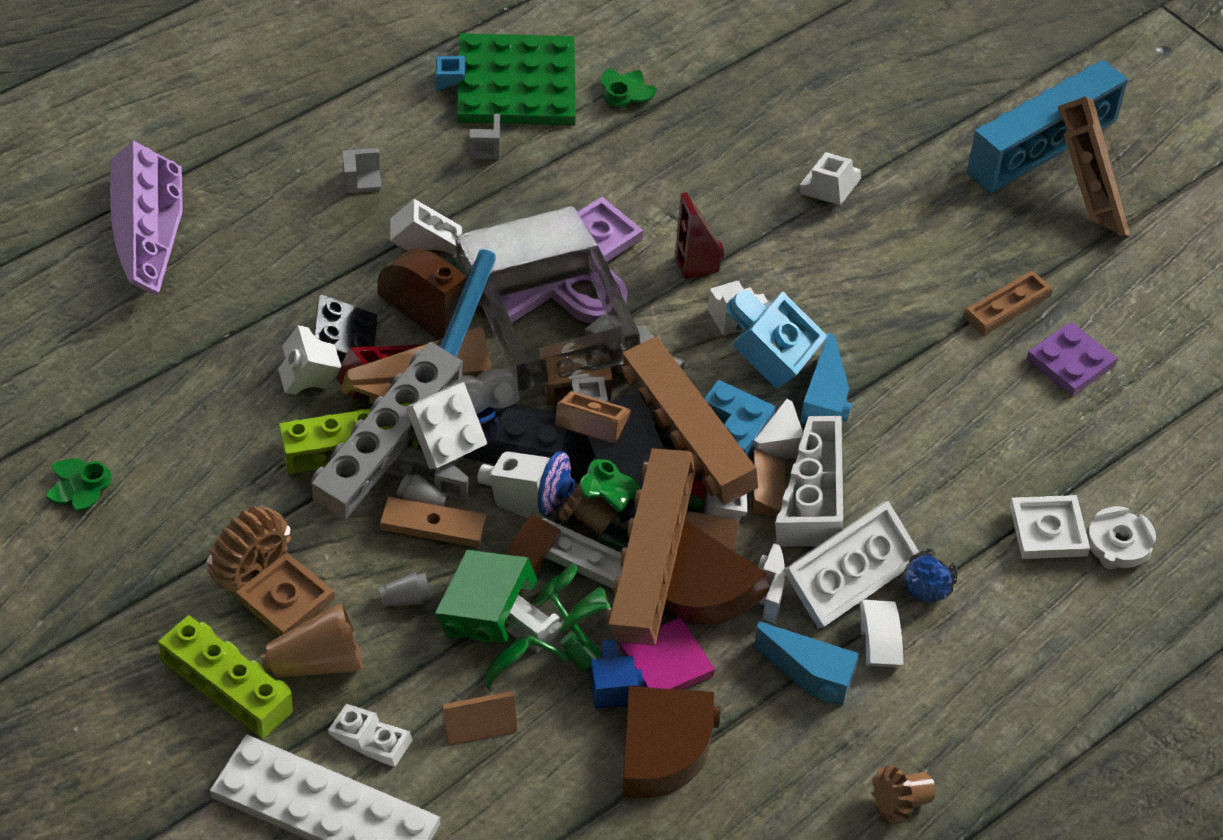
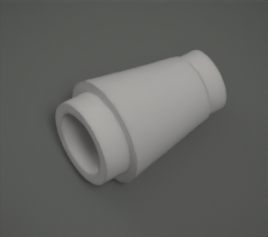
(420, 490)
(406, 591)

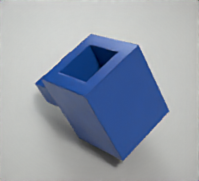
(612, 677)

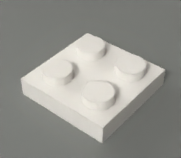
(446, 425)
(1049, 527)

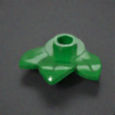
(625, 88)
(607, 481)
(77, 482)

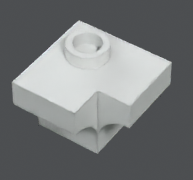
(831, 179)
(717, 306)
(307, 362)

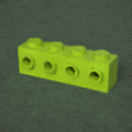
(311, 441)
(226, 676)

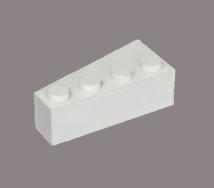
(814, 495)

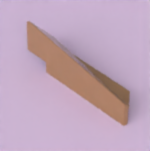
(1093, 165)
(376, 377)

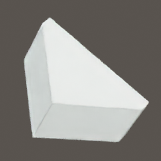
(781, 434)

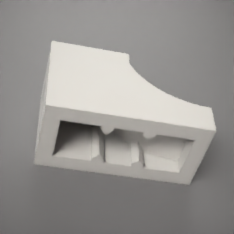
(423, 229)

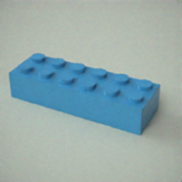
(1036, 129)

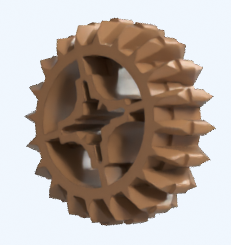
(247, 547)

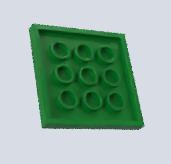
(517, 77)

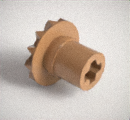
(590, 511)
(899, 793)

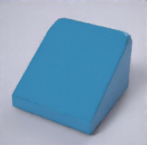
(449, 71)

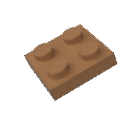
(285, 595)

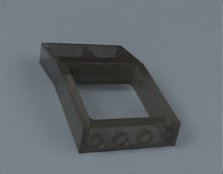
(537, 254)

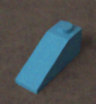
(828, 387)
(810, 663)

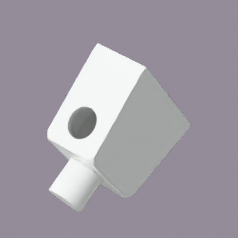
(515, 482)

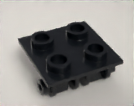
(344, 324)

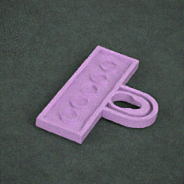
(613, 235)

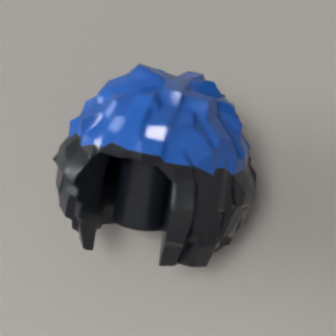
(928, 577)

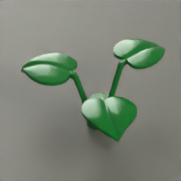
(575, 643)

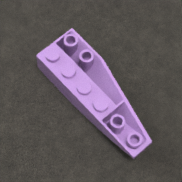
(144, 213)

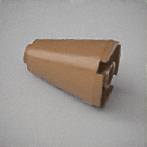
(315, 647)

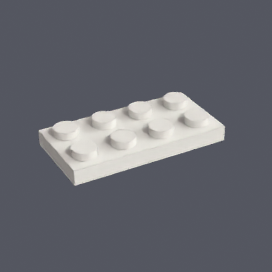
(851, 564)

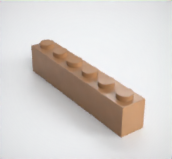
(690, 420)
(652, 547)

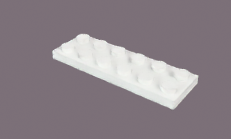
(314, 799)

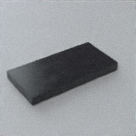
(631, 447)

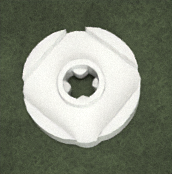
(1119, 553)

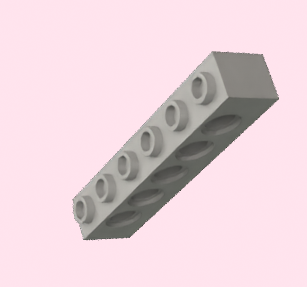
(344, 494)

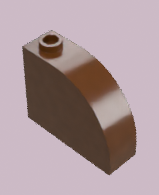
(423, 289)
(711, 581)
(666, 739)

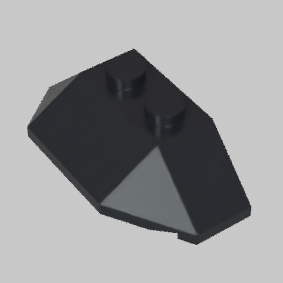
(532, 433)

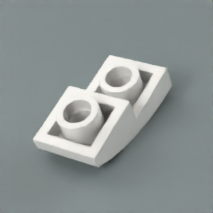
(773, 566)
(882, 633)
(368, 736)

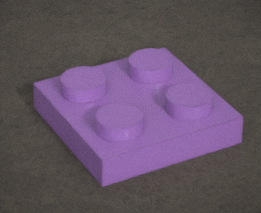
(1071, 359)

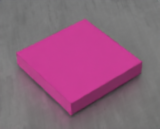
(673, 661)

